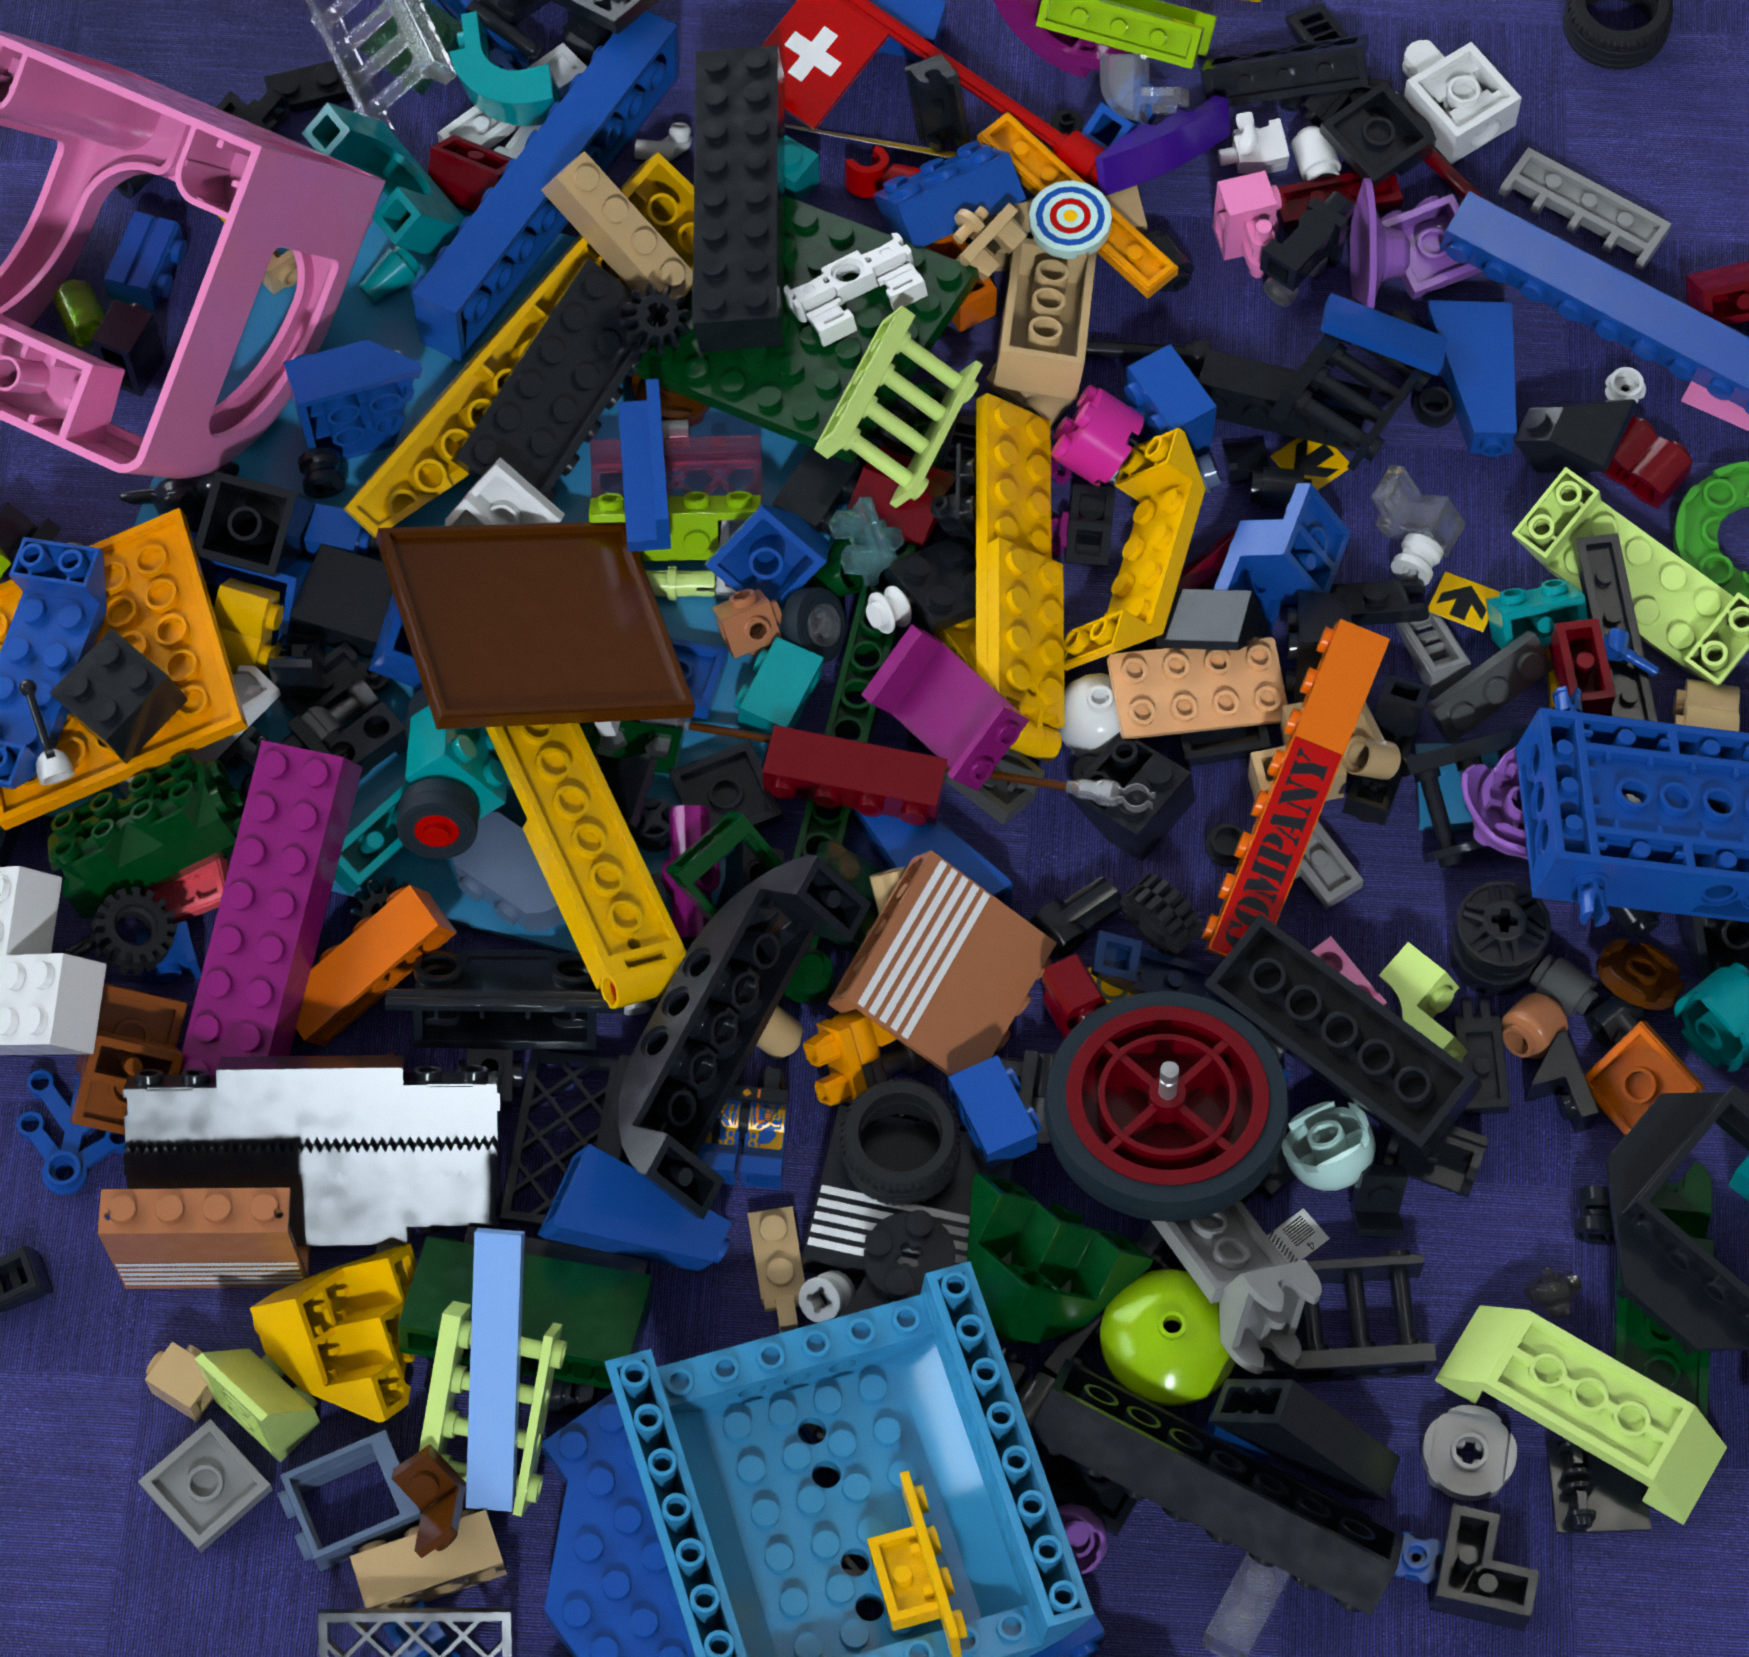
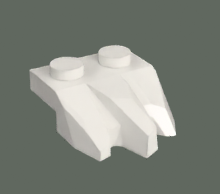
(502, 499)

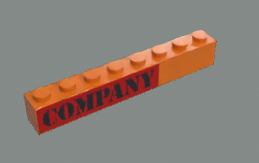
(1299, 783)

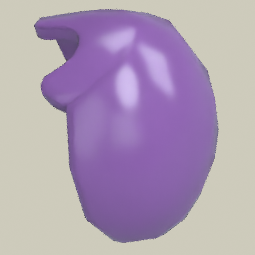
(1085, 1535)

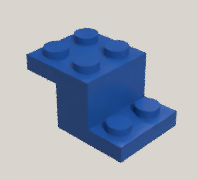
(1287, 553)

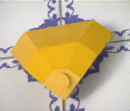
(341, 1333)

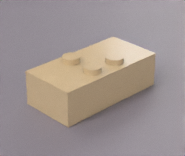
(1044, 322)

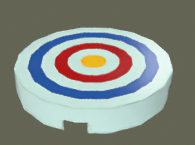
(1070, 219)

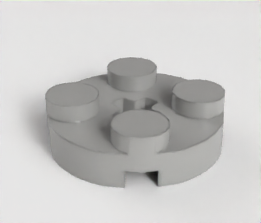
(1490, 1438)

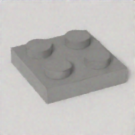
(205, 1485)

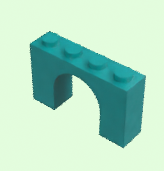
(416, 209)

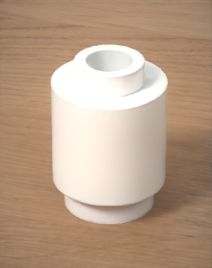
(1314, 155)

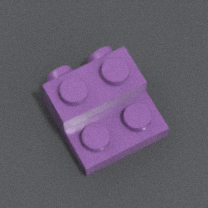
(1425, 228)

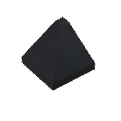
(1243, 458)

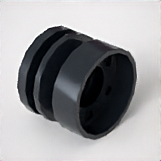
(1496, 960)

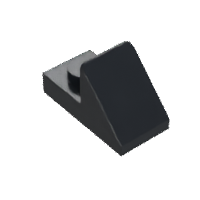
(1563, 1075)

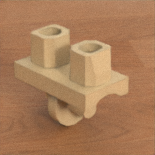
(1002, 229)

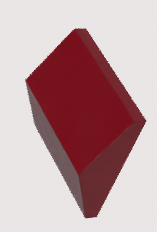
(912, 516)

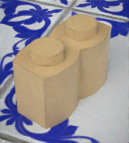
(1707, 705)

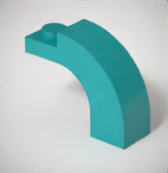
(502, 94)

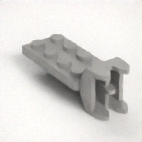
(1251, 1281)

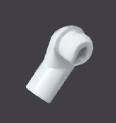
(669, 147)

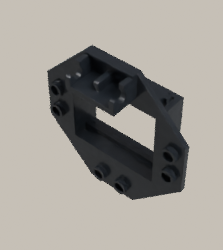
(1657, 1261)

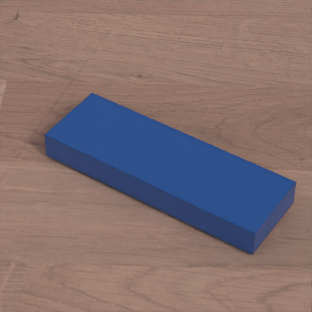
(1384, 334)

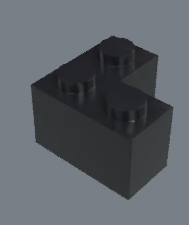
(1305, 628)
(1473, 1583)

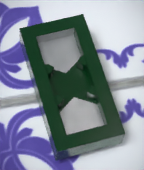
(640, 739)

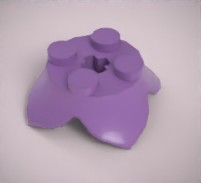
(1496, 805)

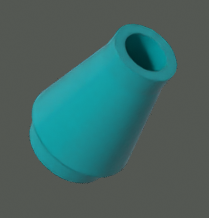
(390, 273)

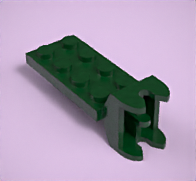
(1641, 1341)

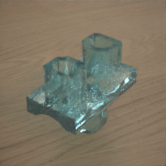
(870, 538)

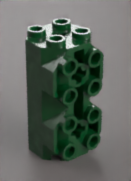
(162, 831)

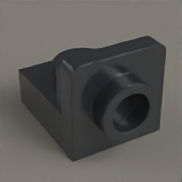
(1378, 1201)

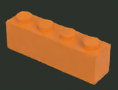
(369, 962)

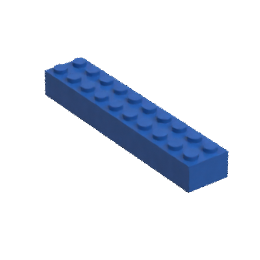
(515, 218)

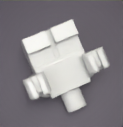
(1256, 148)

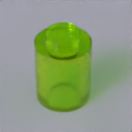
(79, 310)

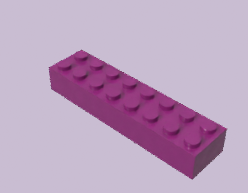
(271, 906)

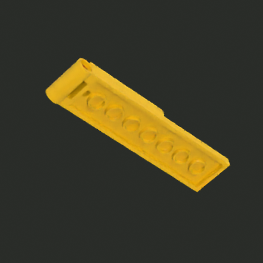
(1015, 573)
(590, 861)

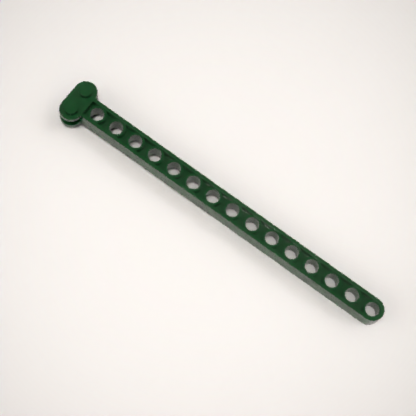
(814, 975)

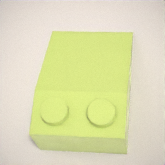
(259, 1398)

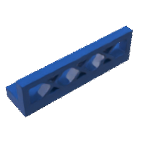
(644, 472)

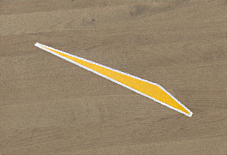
(946, 154)

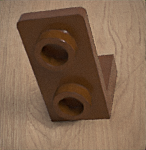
(437, 1493)

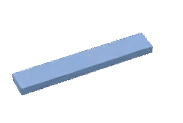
(495, 1369)

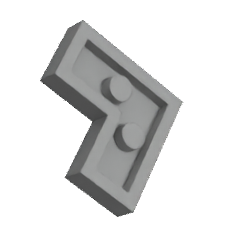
(1327, 870)

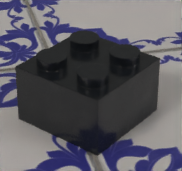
(119, 696)

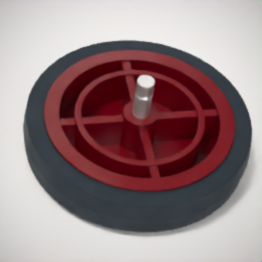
(1166, 1106)

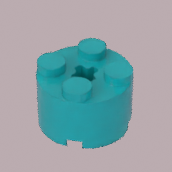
(1718, 1017)

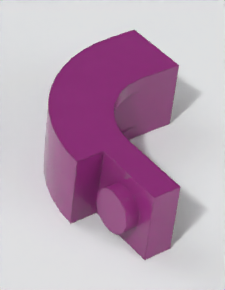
(1061, 50)

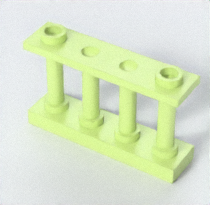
(860, 402)
(452, 1378)

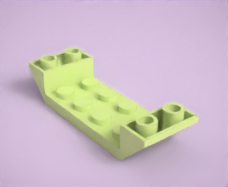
(1673, 602)
(1588, 1402)

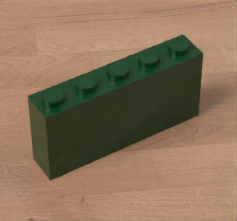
(599, 1308)

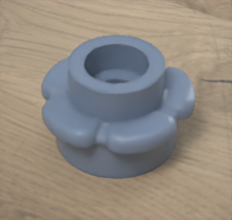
(1207, 471)

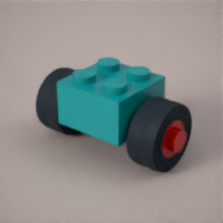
(452, 787)

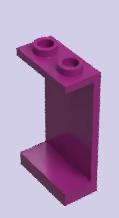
(946, 706)

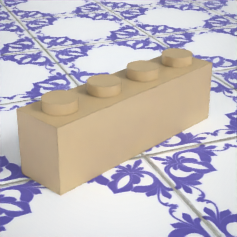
(616, 228)

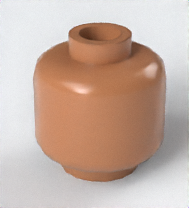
(1533, 1026)

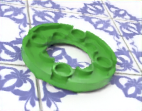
(1699, 522)

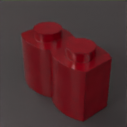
(1649, 464)
(1070, 993)

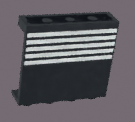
(847, 1215)

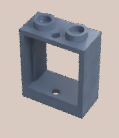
(330, 1467)

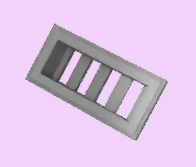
(1440, 673)

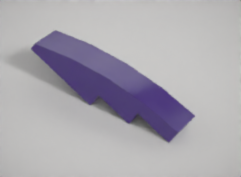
(1161, 148)

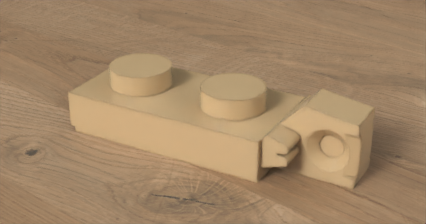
(777, 1263)

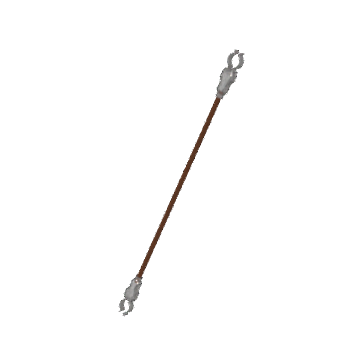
(1103, 792)

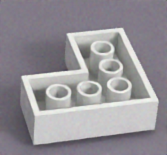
(45, 998)

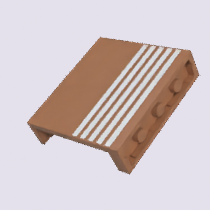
(945, 967)
(201, 1238)

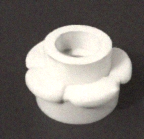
(1627, 378)

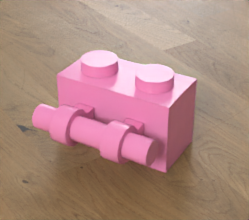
(1246, 217)

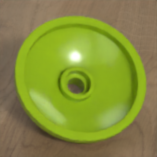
(1162, 1364)

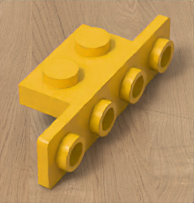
(909, 1574)

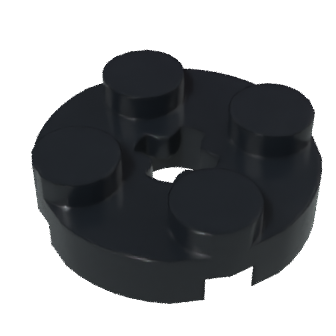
(899, 1232)

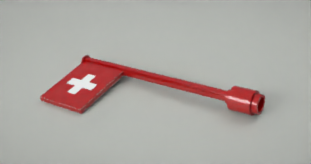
(832, 42)

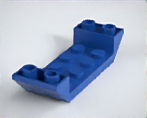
(46, 639)

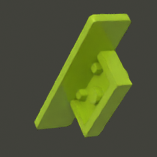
(691, 521)

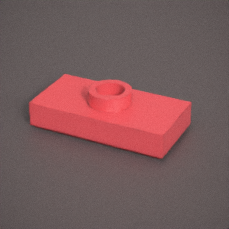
(195, 892)

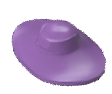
(1375, 250)

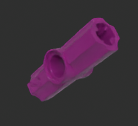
(686, 827)

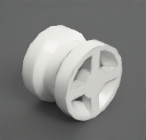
(1417, 558)
(837, 1291)

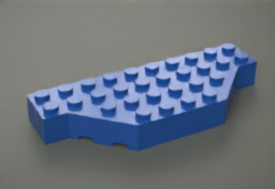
(608, 1568)

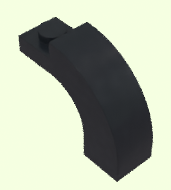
(1398, 719)

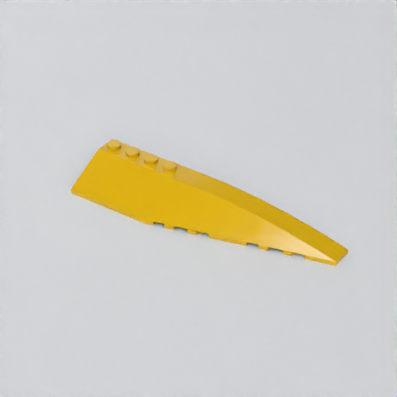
(421, 461)

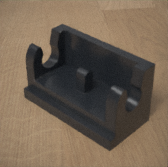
(937, 102)
(1448, 1166)

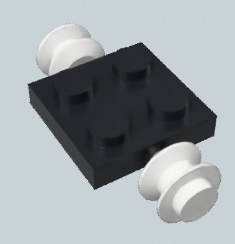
(932, 583)

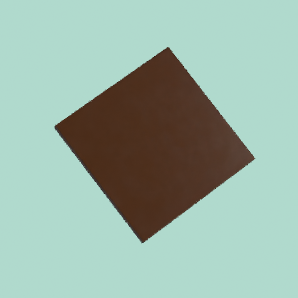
(533, 625)

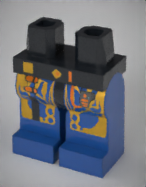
(760, 1119)

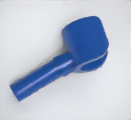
(1616, 650)

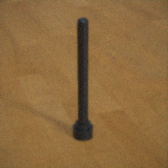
(1192, 353)

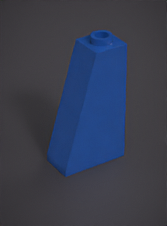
(1479, 370)
(899, 842)
(622, 1213)

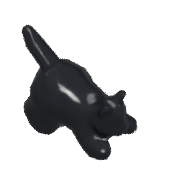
(186, 494)

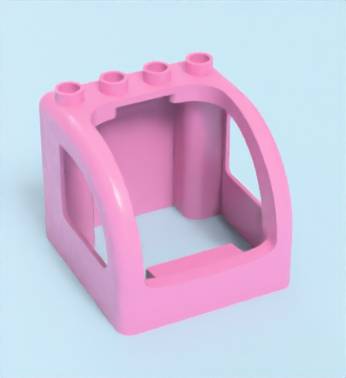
(262, 184)

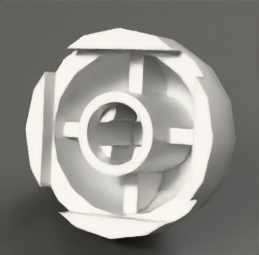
(1089, 715)

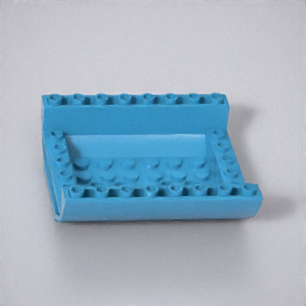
(894, 1392)

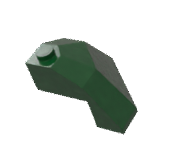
(1040, 1263)

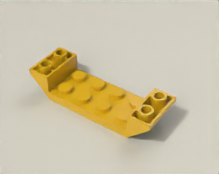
(1170, 495)

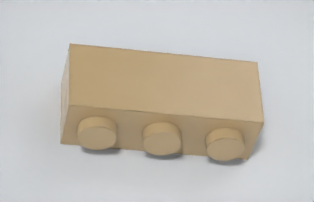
(398, 1578)

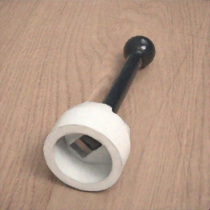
(52, 764)

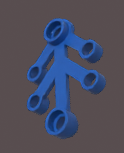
(70, 1155)

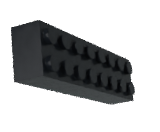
(739, 199)
(1218, 1488)

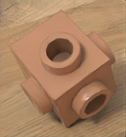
(748, 622)

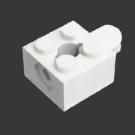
(1468, 83)

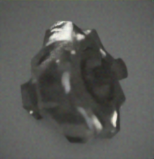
(1553, 1291)

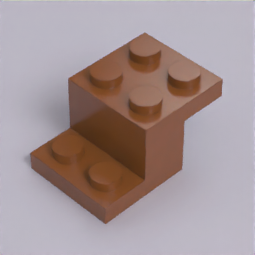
(132, 1035)

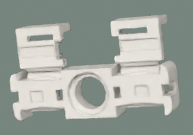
(819, 295)

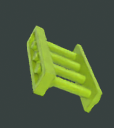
(1136, 26)

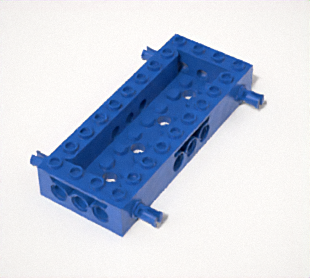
(1646, 855)

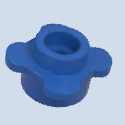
(1424, 1569)

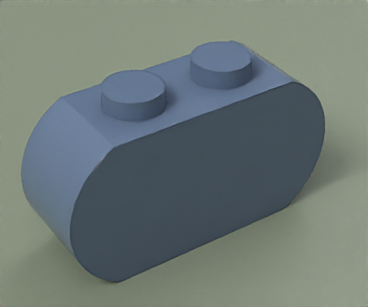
(507, 875)

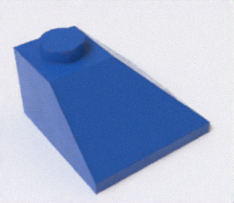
(771, 554)

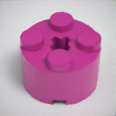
(1096, 436)

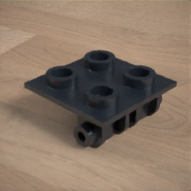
(958, 511)
(1593, 1494)

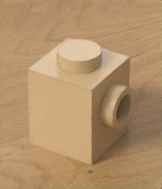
(178, 1380)

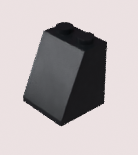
(253, 525)

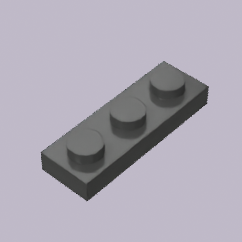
(1489, 687)

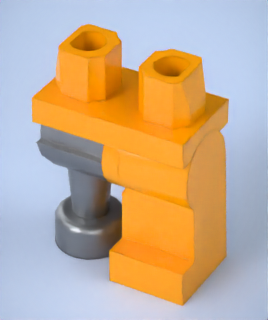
(853, 1056)

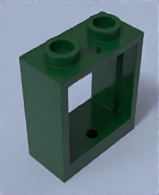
(711, 849)

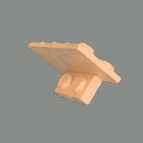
(1196, 689)

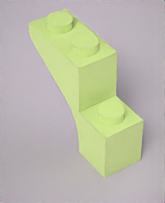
(1423, 993)

